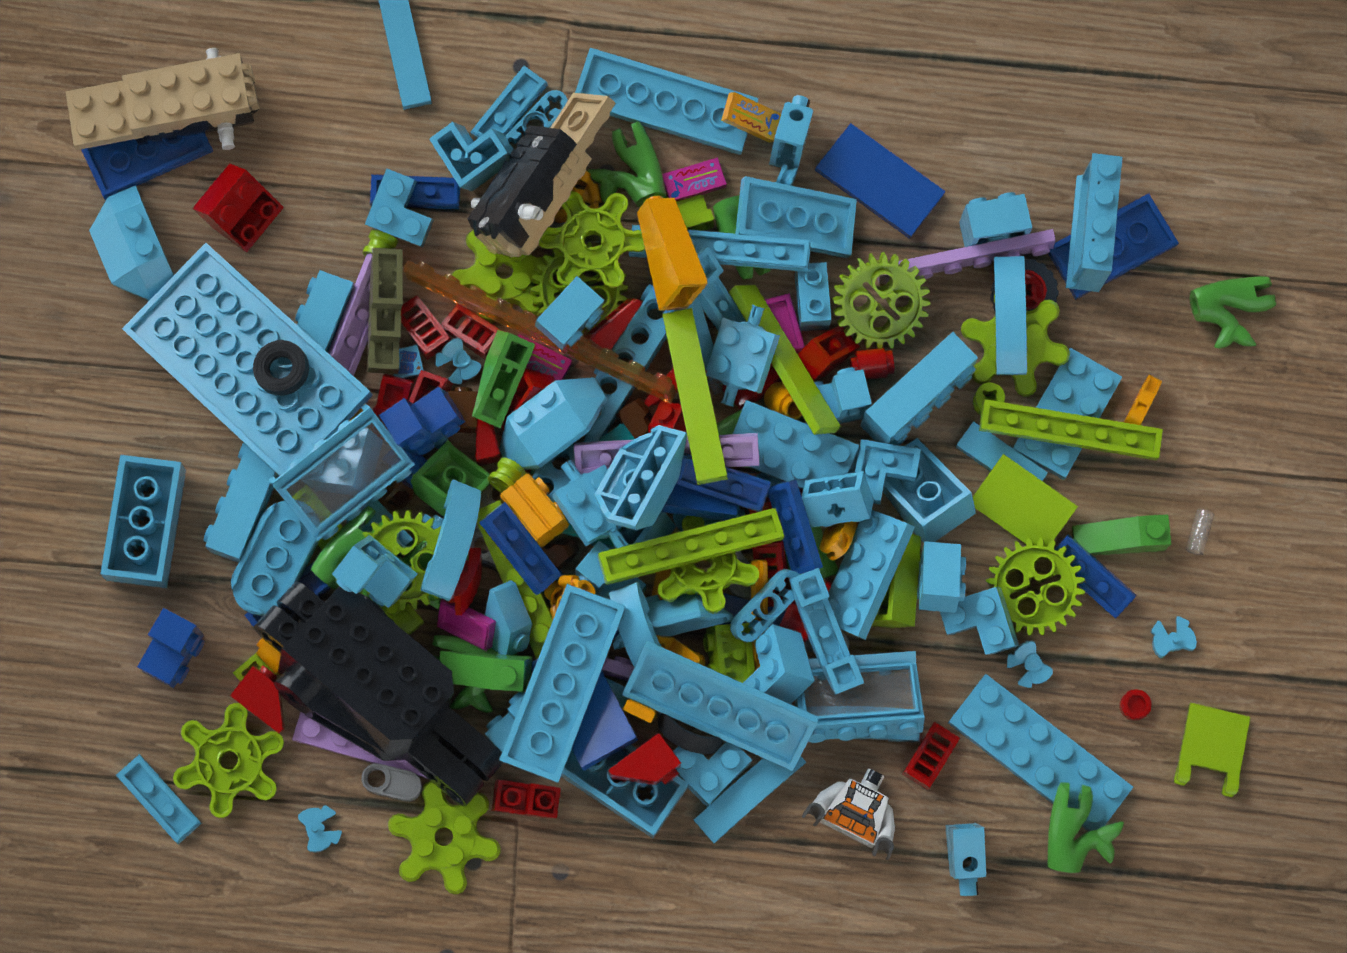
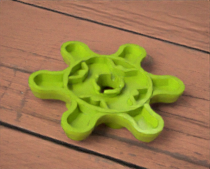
(587, 221)
(483, 275)
(1039, 346)
(708, 584)
(210, 748)
(447, 859)

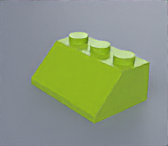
(900, 600)

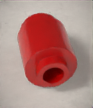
(874, 362)

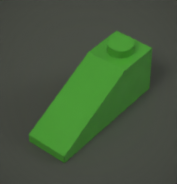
(501, 377)
(1125, 535)
(488, 670)

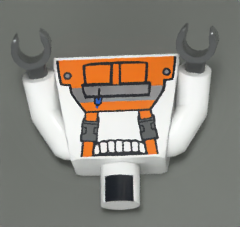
(857, 812)

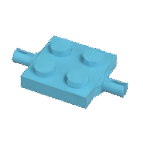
(742, 355)
(582, 509)

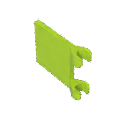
(1213, 742)

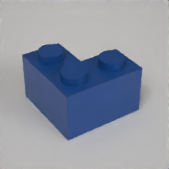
(424, 422)
(171, 648)

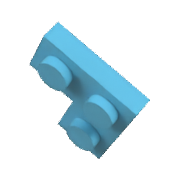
(886, 460)

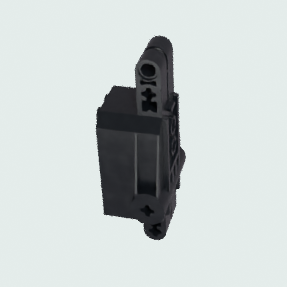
(375, 687)

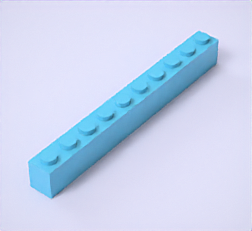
(250, 483)

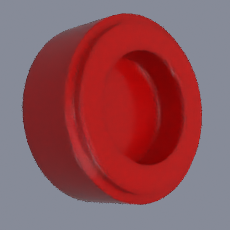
(1135, 705)

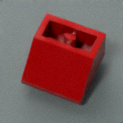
(238, 207)

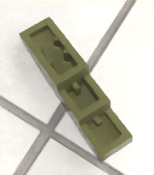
(385, 310)

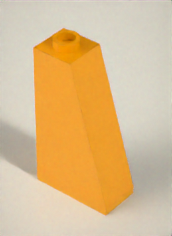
(670, 254)

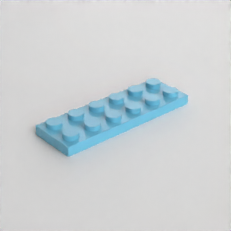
(662, 100)
(562, 683)
(720, 705)
(1037, 750)

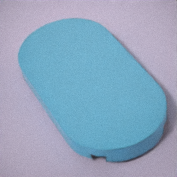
(272, 559)

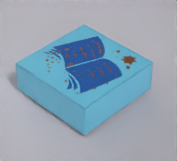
(409, 362)

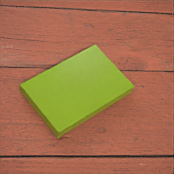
(1022, 503)

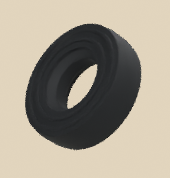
(271, 352)

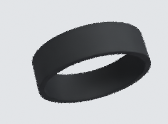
(687, 739)

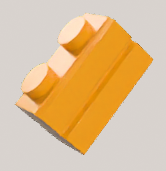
(535, 509)

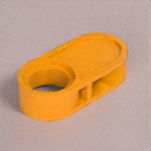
(1143, 400)
(837, 539)

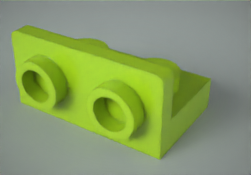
(728, 654)

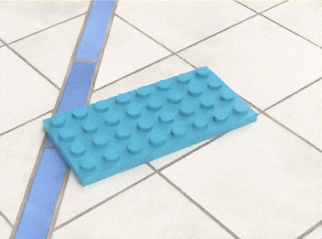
(207, 334)

